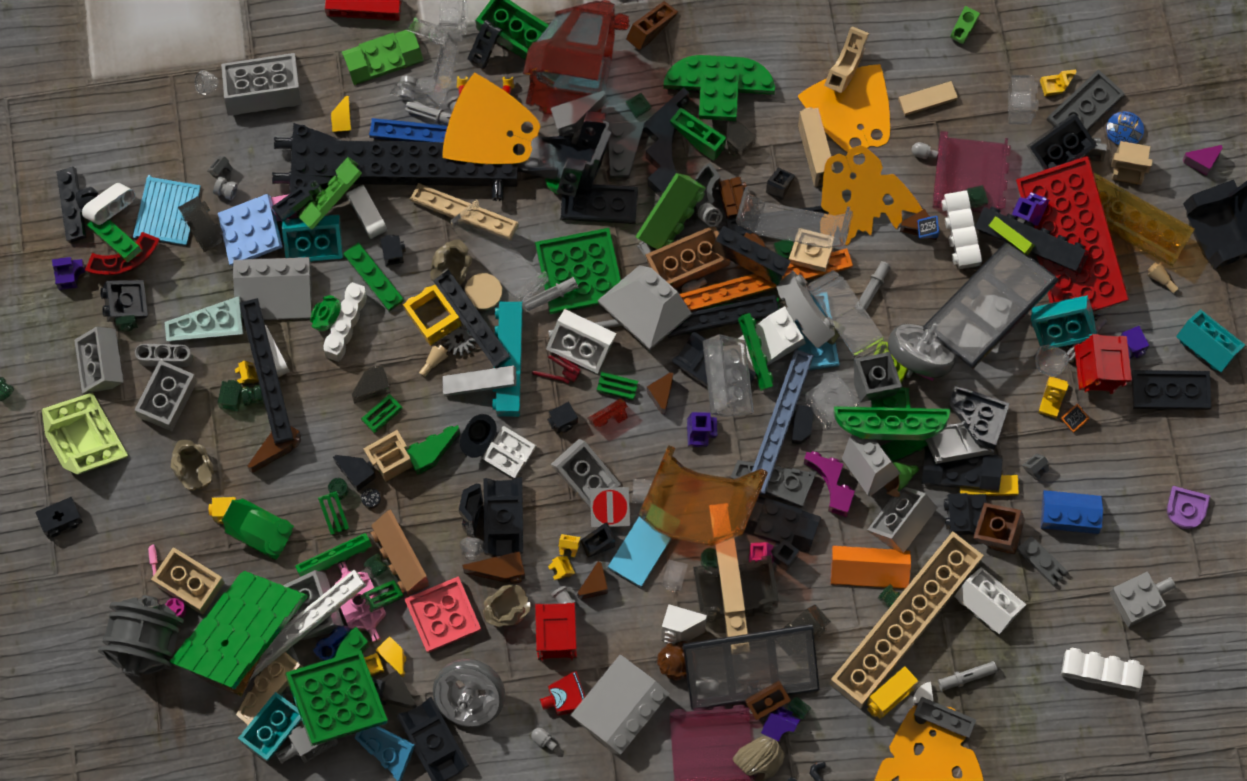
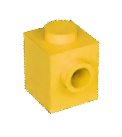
(219, 507)

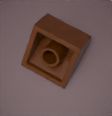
(1000, 527)

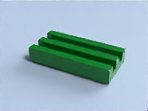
(634, 383)
(374, 429)
(338, 528)
(370, 602)

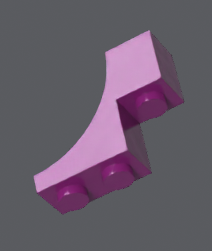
(830, 471)

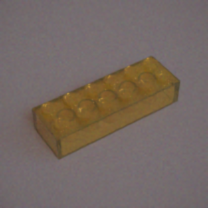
(1143, 223)

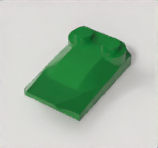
(257, 527)

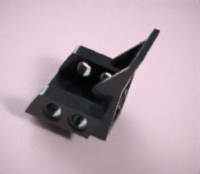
(570, 163)
(1220, 222)

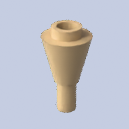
(1159, 274)
(436, 355)

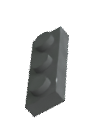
(944, 717)

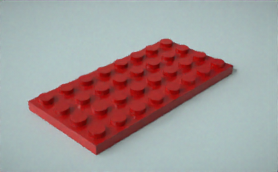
(1078, 214)

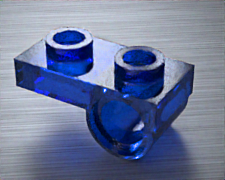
(335, 639)

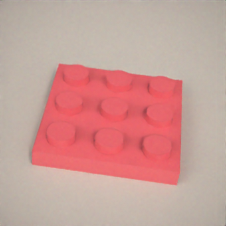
(442, 614)

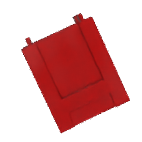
(1103, 363)
(556, 631)

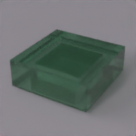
(638, 105)

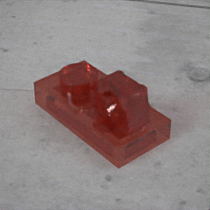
(614, 410)

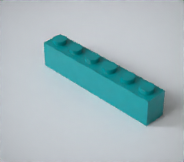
(510, 336)

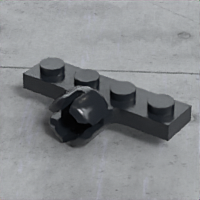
(72, 203)

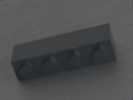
(750, 255)

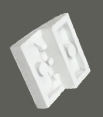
(509, 452)

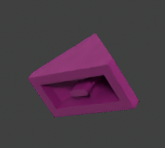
(1202, 159)

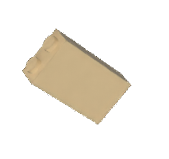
(814, 143)

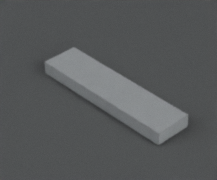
(479, 380)

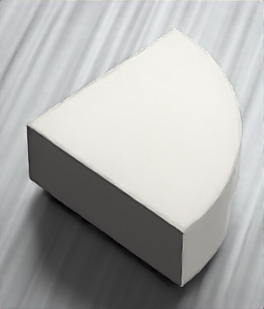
(923, 691)

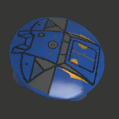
(1125, 127)

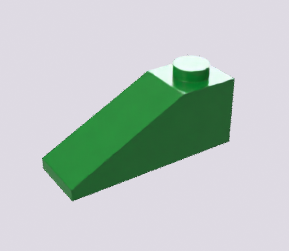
(699, 134)

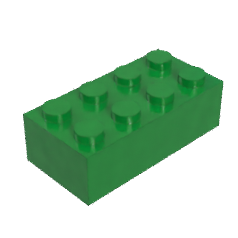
(517, 25)

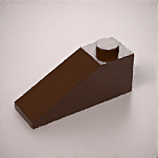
(650, 25)
(270, 452)
(501, 568)

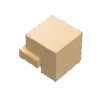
(1131, 163)
(389, 455)

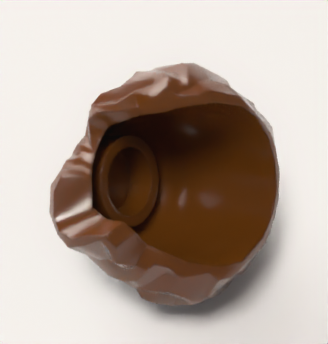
(672, 661)

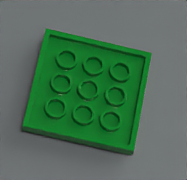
(585, 257)
(336, 698)

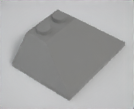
(646, 306)

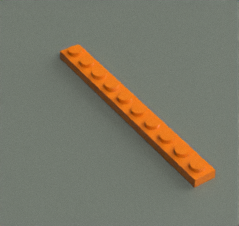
(755, 284)

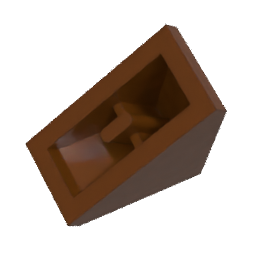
(910, 225)
(660, 391)
(594, 584)

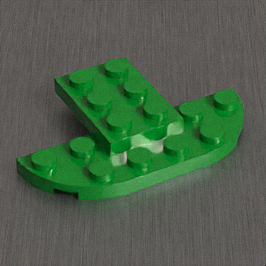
(719, 82)
(892, 419)

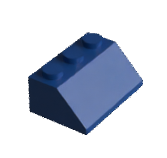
(1071, 512)

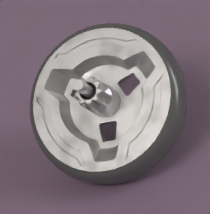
(920, 351)
(464, 704)

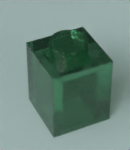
(230, 395)

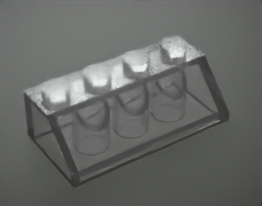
(728, 376)

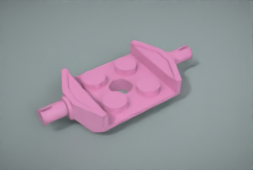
(360, 615)

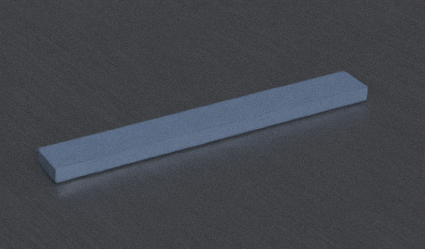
(782, 414)

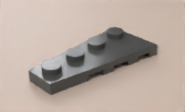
(784, 484)

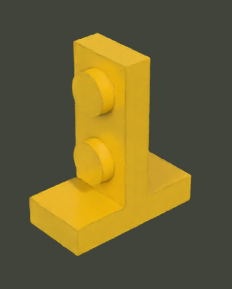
(1053, 397)

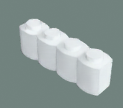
(962, 230)
(348, 317)
(1102, 670)

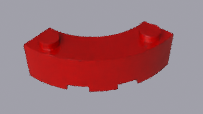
(115, 264)

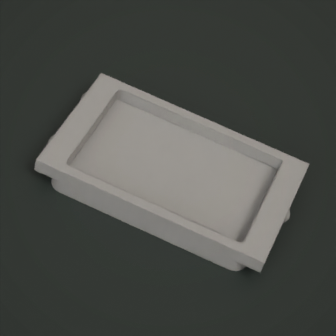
(955, 444)

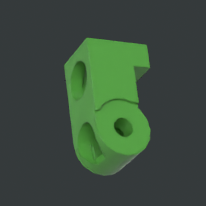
(965, 25)

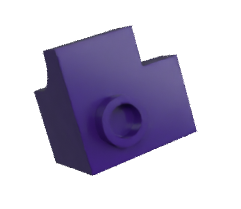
(1031, 208)
(67, 272)
(701, 428)
(779, 722)

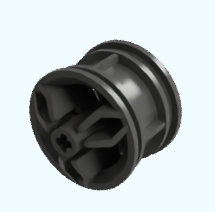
(141, 635)

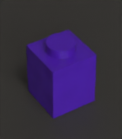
(1136, 342)

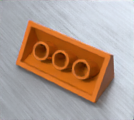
(870, 567)

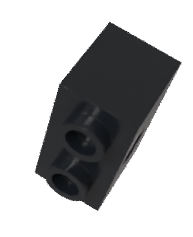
(49, 517)

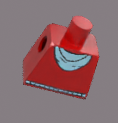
(564, 695)

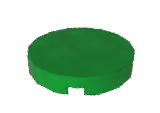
(325, 313)

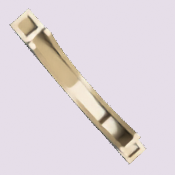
(731, 588)

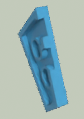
(387, 748)

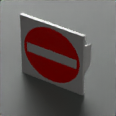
(610, 506)

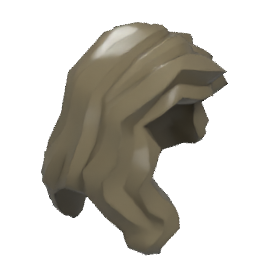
(451, 257)
(191, 465)
(506, 606)
(760, 757)

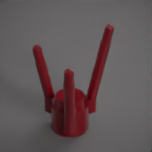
(570, 370)

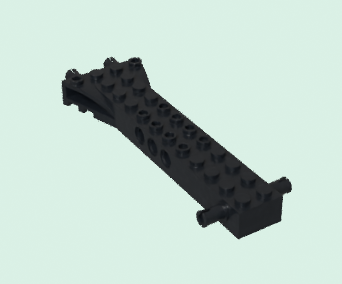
(385, 163)

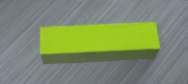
(1011, 235)

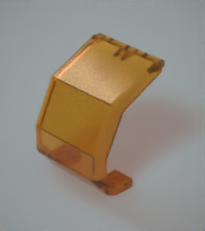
(699, 505)

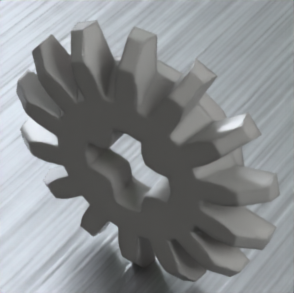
(461, 346)

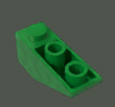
(428, 453)

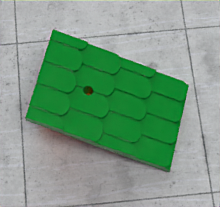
(238, 632)

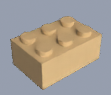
(188, 581)

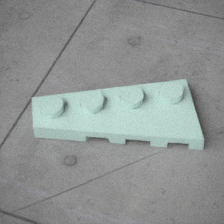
(211, 321)

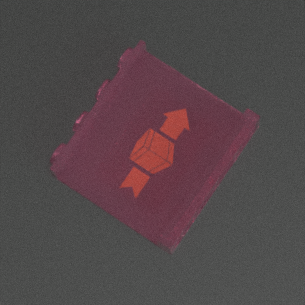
(971, 164)
(707, 743)

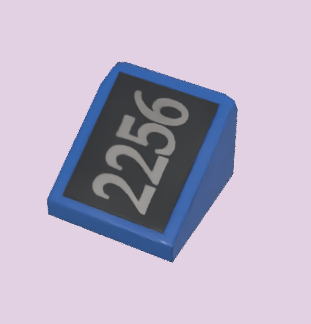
(928, 227)

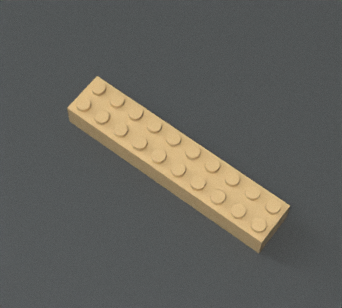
(906, 620)

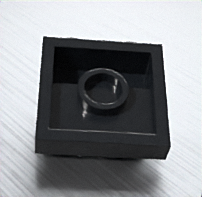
(124, 299)
(963, 512)

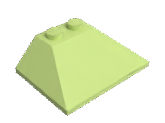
(81, 434)

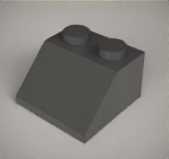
(876, 377)

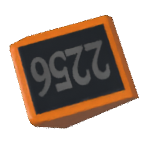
(1075, 418)

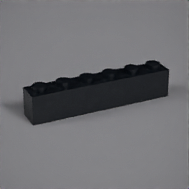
(1046, 246)

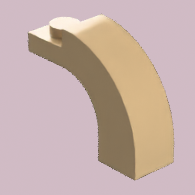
(848, 62)

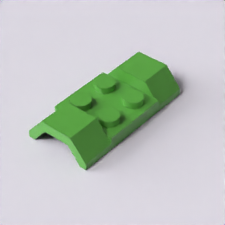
(382, 56)
(314, 211)

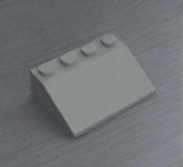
(261, 84)
(278, 283)
(619, 705)

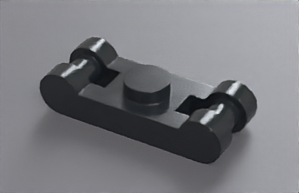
(484, 44)

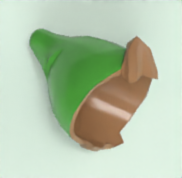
(902, 479)

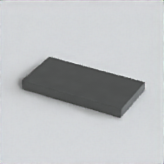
(1089, 101)

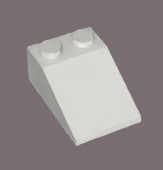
(778, 335)

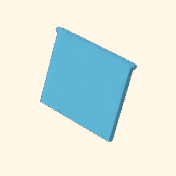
(160, 211)

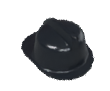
(478, 435)

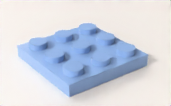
(250, 229)

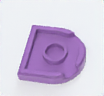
(1187, 508)

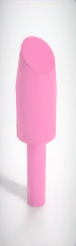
(153, 558)

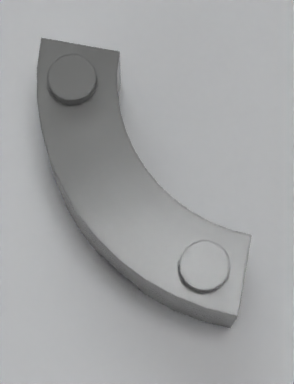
(803, 308)

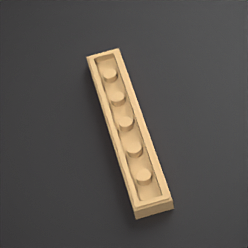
(453, 206)

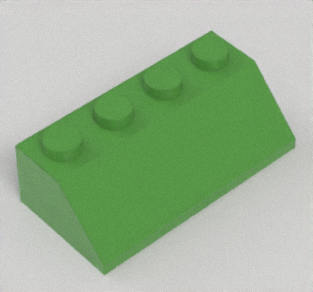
(671, 211)

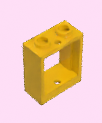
(440, 329)
(891, 693)

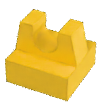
(248, 372)
(568, 542)
(563, 567)

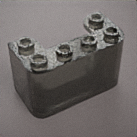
(757, 588)

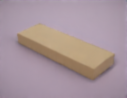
(927, 98)

